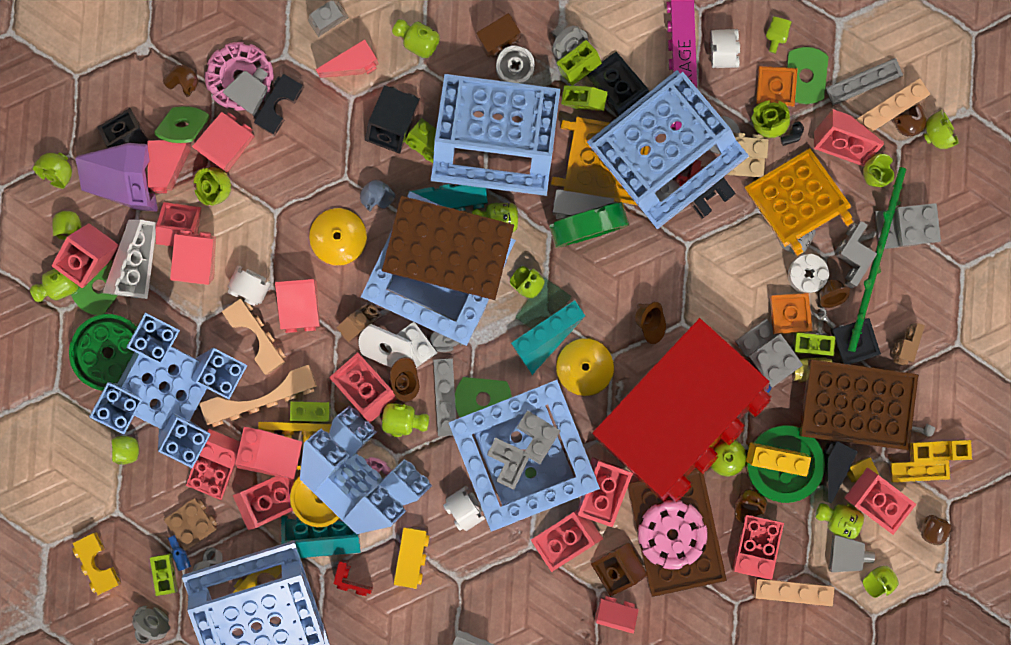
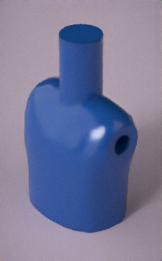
(181, 560)

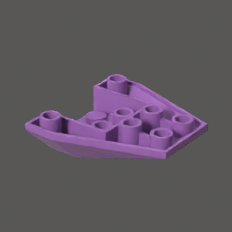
(118, 175)

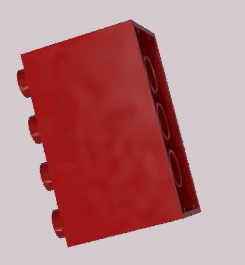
(684, 411)

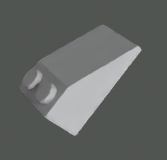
(572, 203)

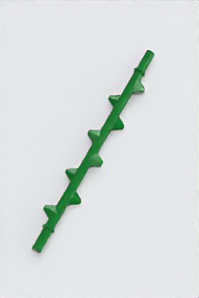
(875, 268)

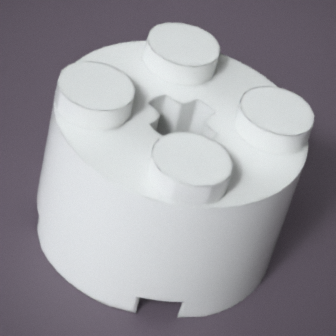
(724, 48)
(515, 55)
(797, 271)
(248, 285)
(464, 508)

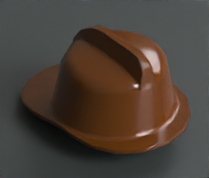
(833, 294)
(651, 321)
(404, 379)

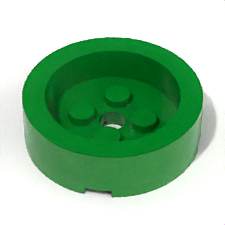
(589, 225)
(88, 346)
(781, 485)

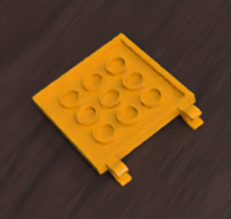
(585, 169)
(798, 199)

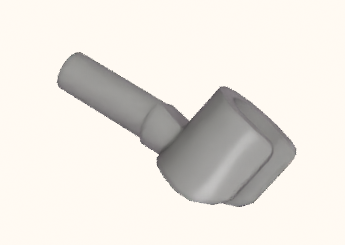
(822, 315)
(928, 430)

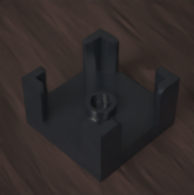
(722, 188)
(866, 347)

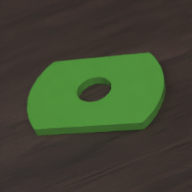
(816, 62)
(170, 132)
(93, 302)
(469, 389)

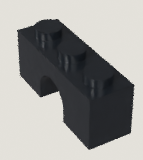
(284, 89)

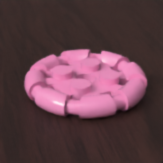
(233, 65)
(677, 545)

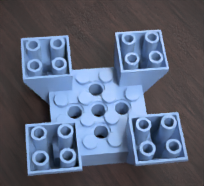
(172, 415)
(349, 484)

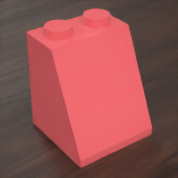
(224, 141)
(165, 164)
(84, 255)
(193, 257)
(298, 305)

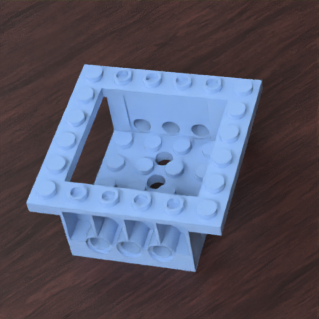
(652, 115)
(462, 130)
(454, 304)
(553, 478)
(286, 598)

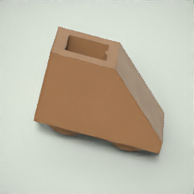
(358, 321)

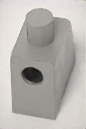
(327, 17)
(248, 90)
(848, 555)

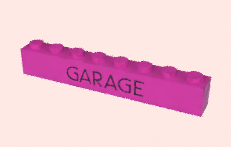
(682, 41)

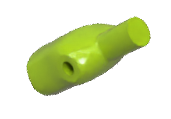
(778, 32)

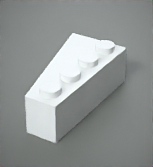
(133, 261)

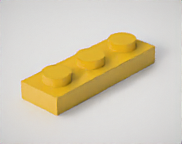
(920, 471)

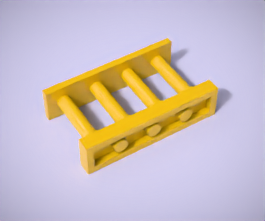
(289, 428)

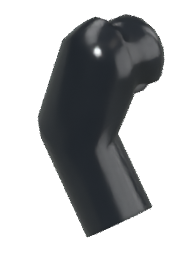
(795, 134)

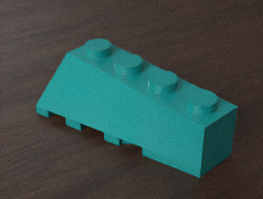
(456, 196)
(544, 338)
(320, 541)

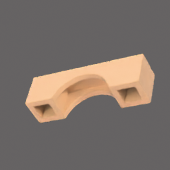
(894, 105)
(268, 357)
(793, 592)

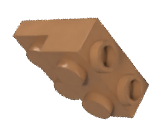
(906, 349)
(191, 523)

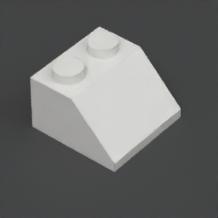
(421, 346)

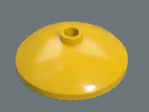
(341, 250)
(570, 367)
(309, 506)

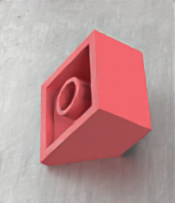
(173, 219)
(616, 614)

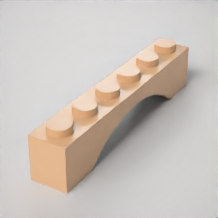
(297, 381)

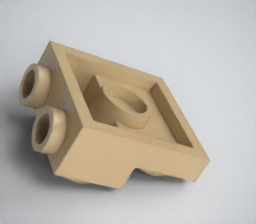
(757, 150)

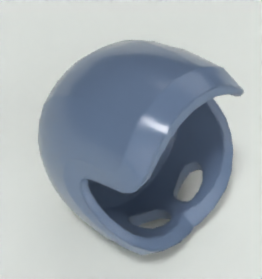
(376, 193)

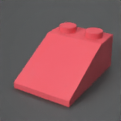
(354, 61)
(846, 138)
(363, 387)
(268, 453)
(264, 501)
(880, 501)
(605, 502)
(566, 540)

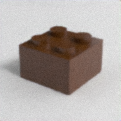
(498, 36)

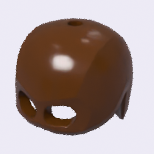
(184, 76)
(913, 123)
(751, 504)
(935, 530)

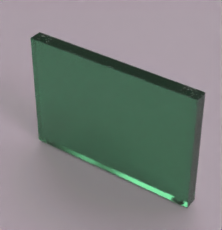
(544, 305)

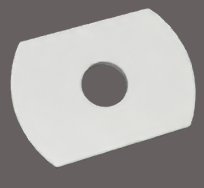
(370, 345)

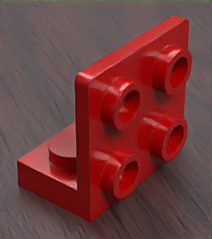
(343, 572)

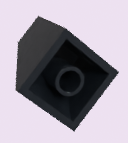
(391, 119)

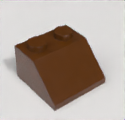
(619, 569)

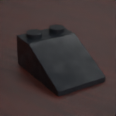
(619, 82)
(837, 463)

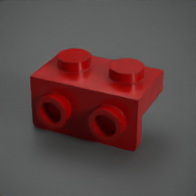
(694, 168)

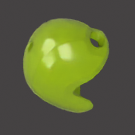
(878, 171)
(65, 223)
(527, 282)
(124, 450)
(880, 581)

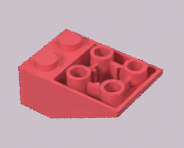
(214, 465)
(758, 547)

